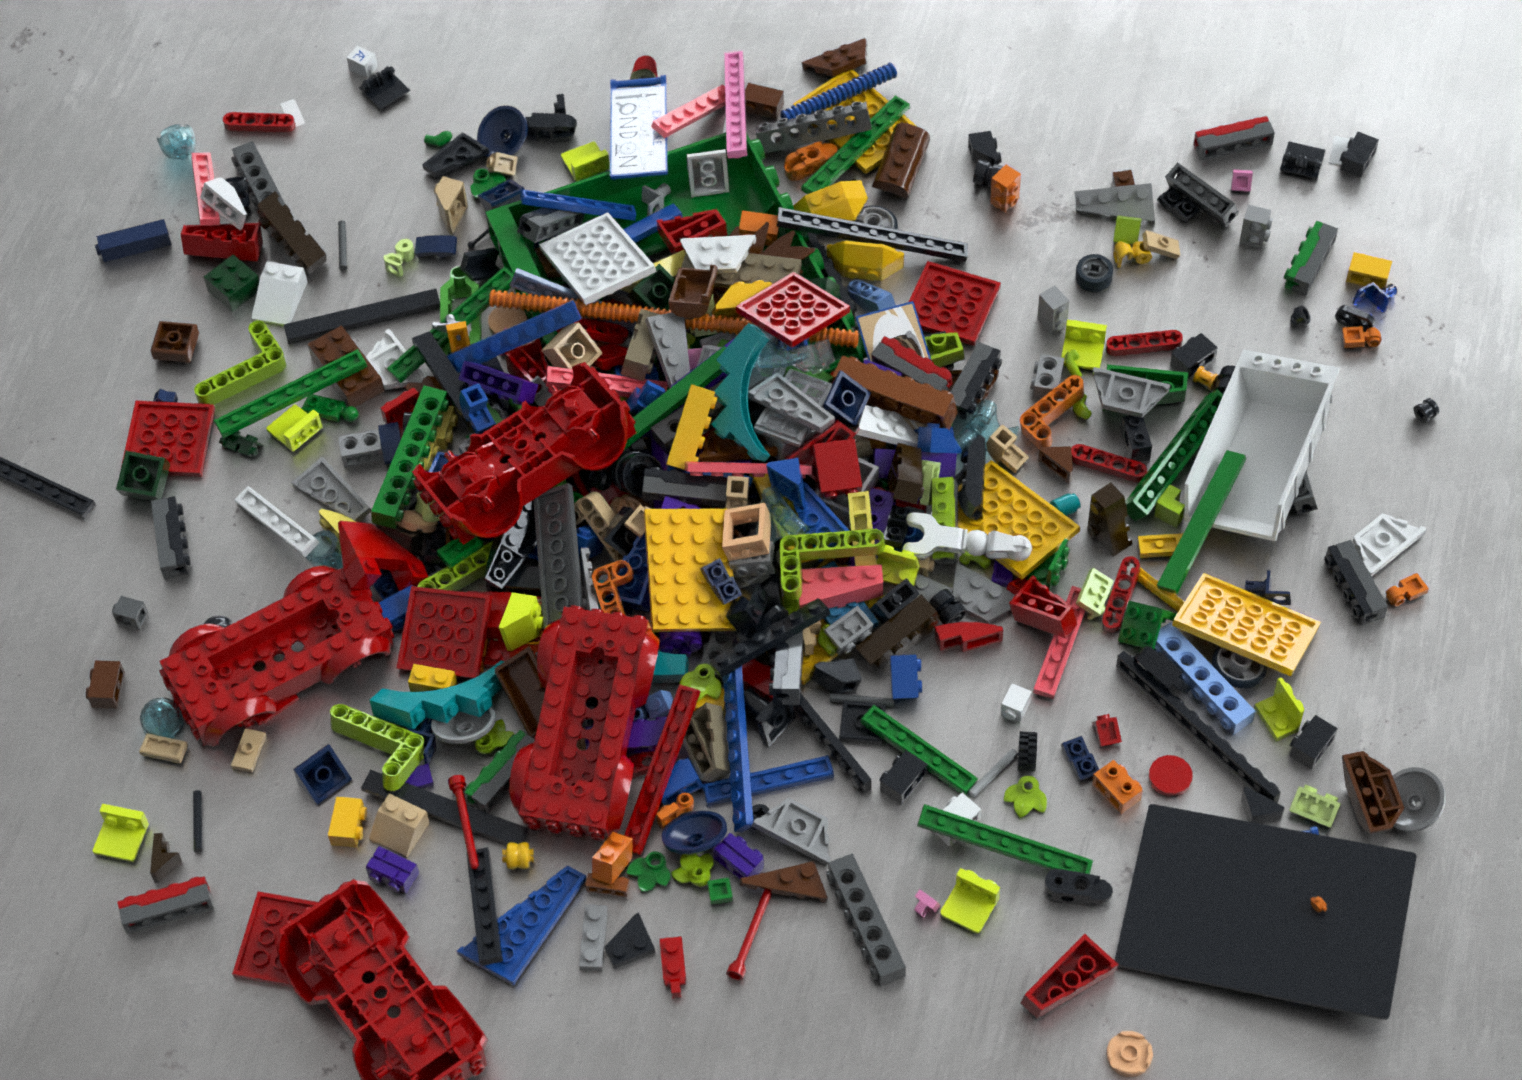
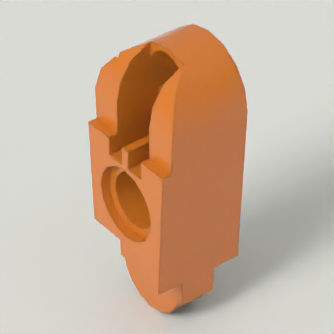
(808, 160)

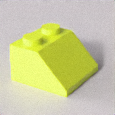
(521, 621)

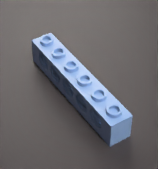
(1213, 682)

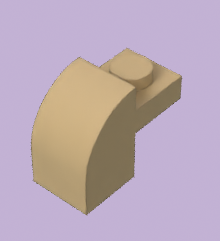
(1002, 448)
(737, 492)

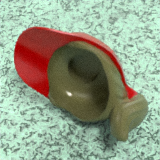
(644, 68)

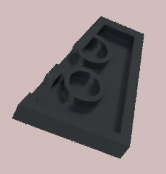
(454, 155)

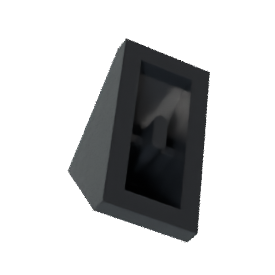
(1260, 808)

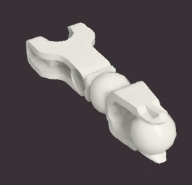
(957, 540)

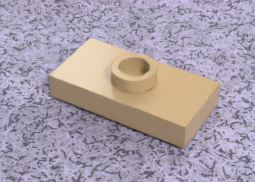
(1161, 244)
(163, 748)
(248, 750)

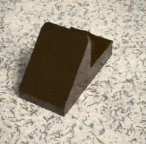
(162, 860)

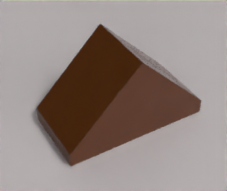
(1058, 461)

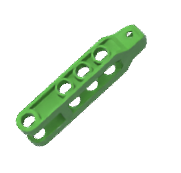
(459, 287)

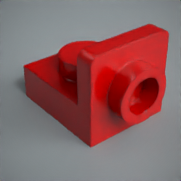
(1107, 730)

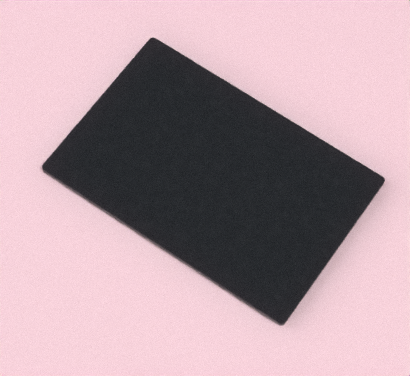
(1235, 911)

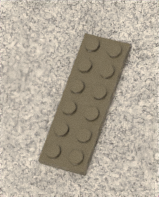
(756, 268)

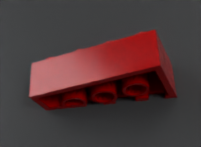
(223, 241)
(1071, 975)

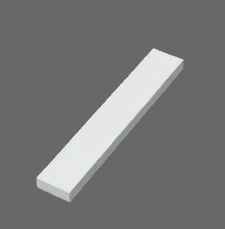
(276, 521)

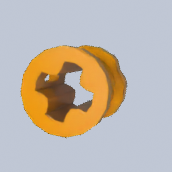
(1205, 378)

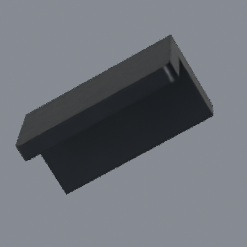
(480, 264)

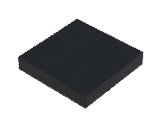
(851, 729)

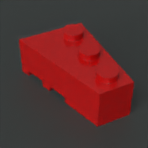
(694, 226)
(527, 362)
(833, 433)
(1042, 609)

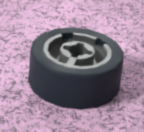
(1094, 272)

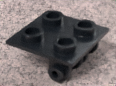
(384, 87)
(1302, 160)

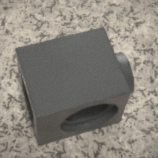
(129, 612)

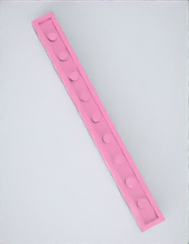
(735, 105)

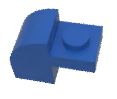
(643, 397)
(474, 408)

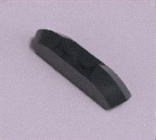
(972, 490)

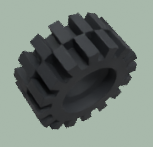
(1027, 751)

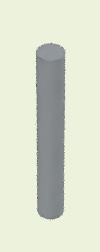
(990, 775)

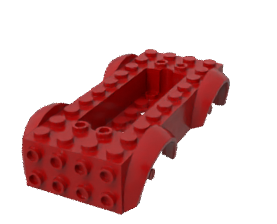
(543, 446)
(577, 660)
(213, 665)
(355, 934)

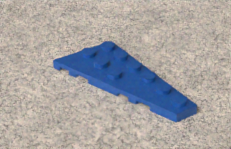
(528, 925)

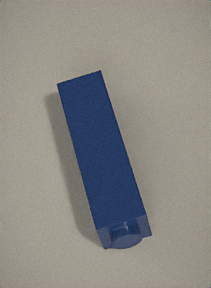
(133, 240)

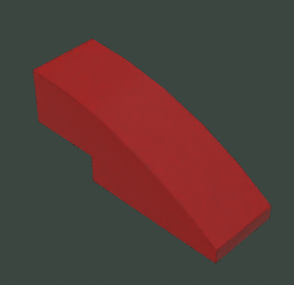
(967, 635)

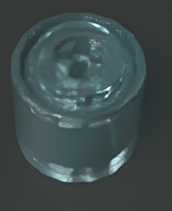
(327, 551)

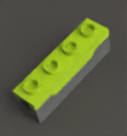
(945, 512)

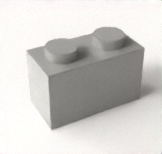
(1053, 309)

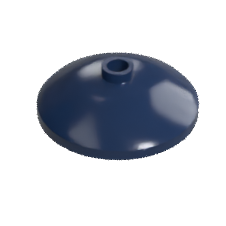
(500, 124)
(694, 832)

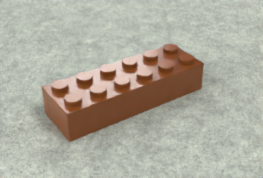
(900, 394)

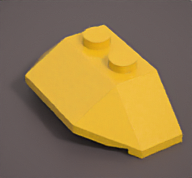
(839, 200)
(865, 260)
(737, 294)

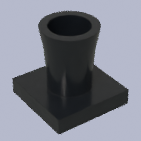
(770, 718)

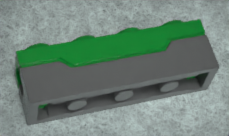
(1310, 258)
(494, 779)

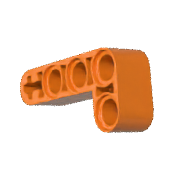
(1070, 390)
(611, 584)

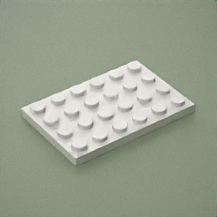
(597, 258)

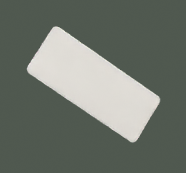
(291, 107)
(1339, 145)

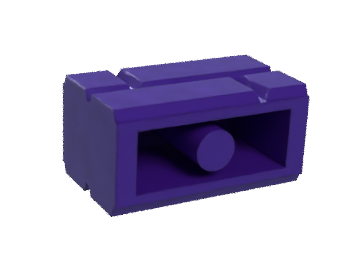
(738, 857)
(392, 870)

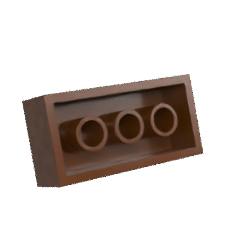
(357, 387)

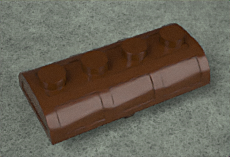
(902, 159)
(692, 292)
(523, 687)

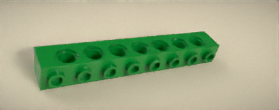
(410, 452)
(1173, 458)

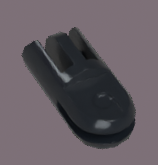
(598, 478)

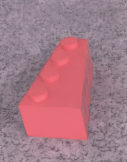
(841, 585)

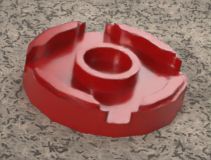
(1170, 775)

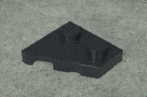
(629, 943)

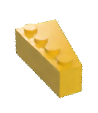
(691, 426)

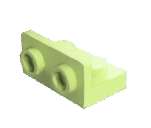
(929, 470)
(1094, 593)
(1315, 806)

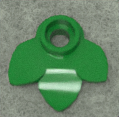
(484, 180)
(650, 874)

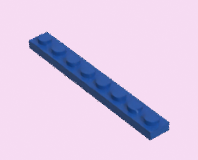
(516, 335)
(738, 751)

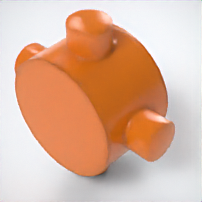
(1318, 904)

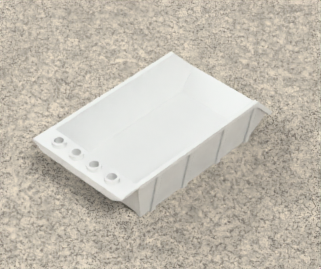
(1274, 421)

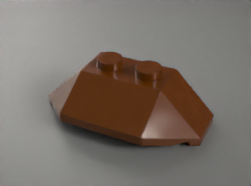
(1371, 792)

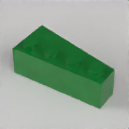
(1176, 379)

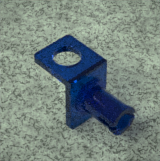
(1377, 296)

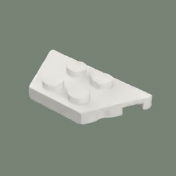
(722, 251)
(384, 355)
(886, 427)
(1384, 541)

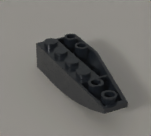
(511, 548)

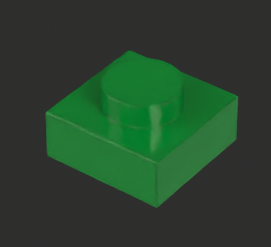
(720, 891)

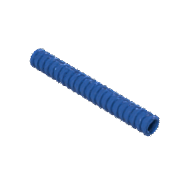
(841, 93)

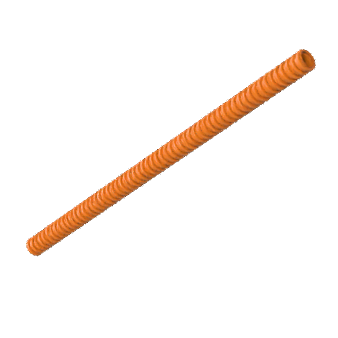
(631, 314)

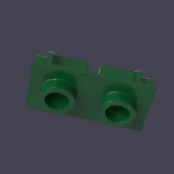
(248, 444)

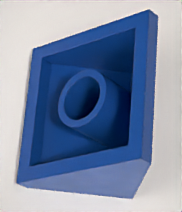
(788, 479)

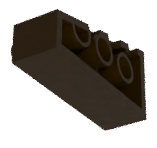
(290, 234)
(900, 633)

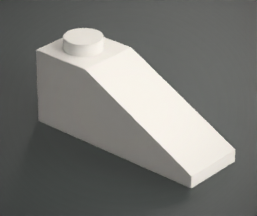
(225, 201)

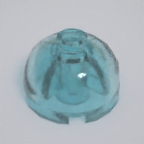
(177, 141)
(161, 717)

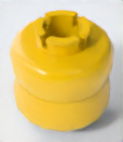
(517, 855)

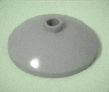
(464, 727)
(1419, 785)

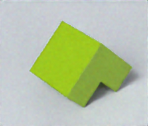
(1127, 229)
(1169, 508)

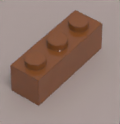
(619, 887)

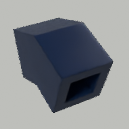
(165, 396)

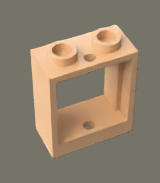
(757, 544)

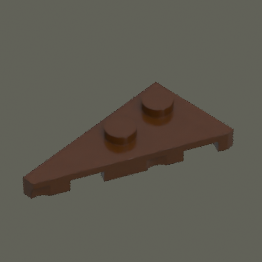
(795, 880)

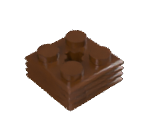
(174, 341)

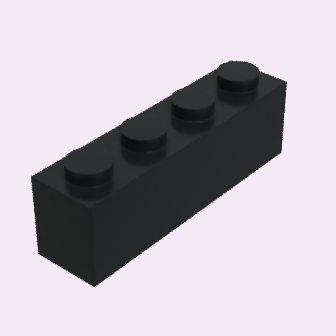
(524, 581)

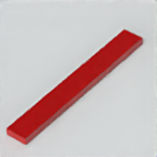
(661, 766)

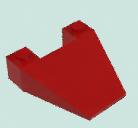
(369, 549)

